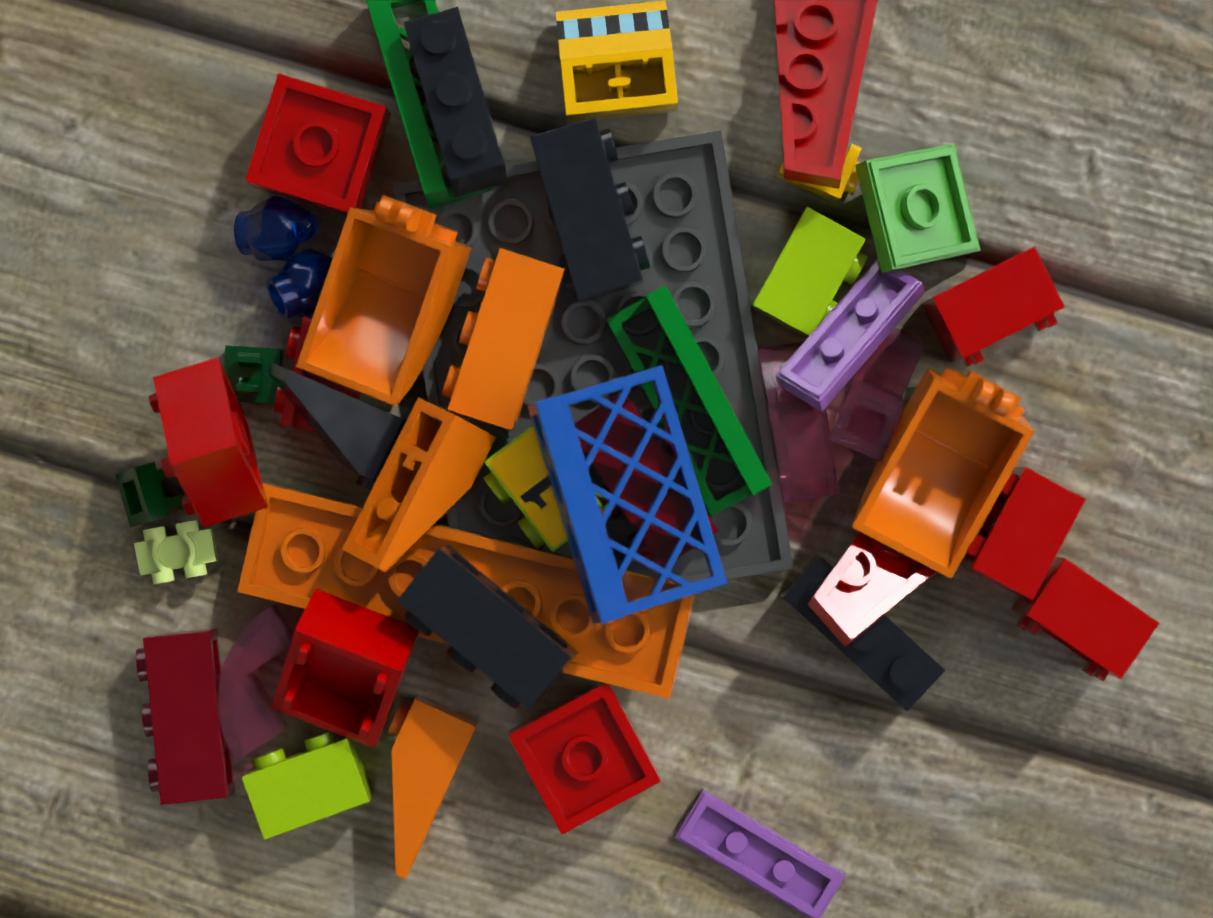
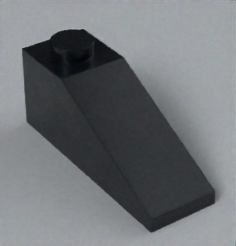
(351, 429)

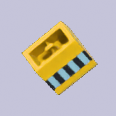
(617, 61)

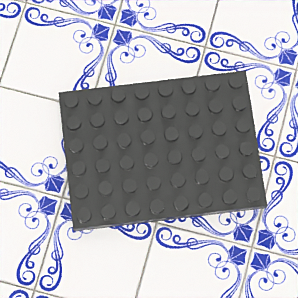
(692, 248)

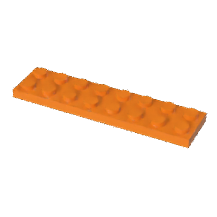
(300, 546)

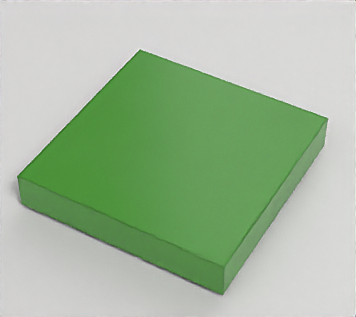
(917, 207)

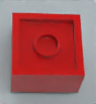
(317, 145)
(994, 306)
(208, 443)
(1026, 533)
(1087, 619)
(344, 668)
(584, 756)

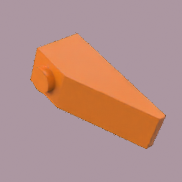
(419, 483)
(423, 764)

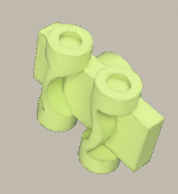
(186, 550)

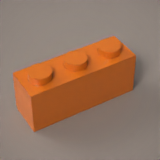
(503, 338)

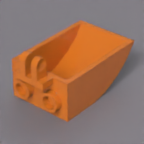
(384, 300)
(944, 468)

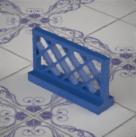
(581, 511)

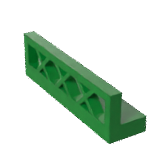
(408, 101)
(707, 390)

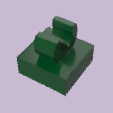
(248, 372)
(144, 494)

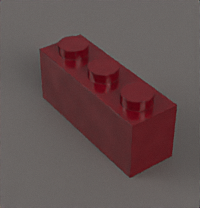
(639, 489)
(184, 716)

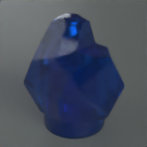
(273, 229)
(299, 284)

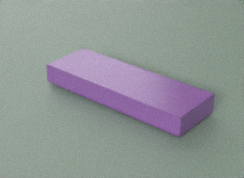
(849, 335)
(759, 855)

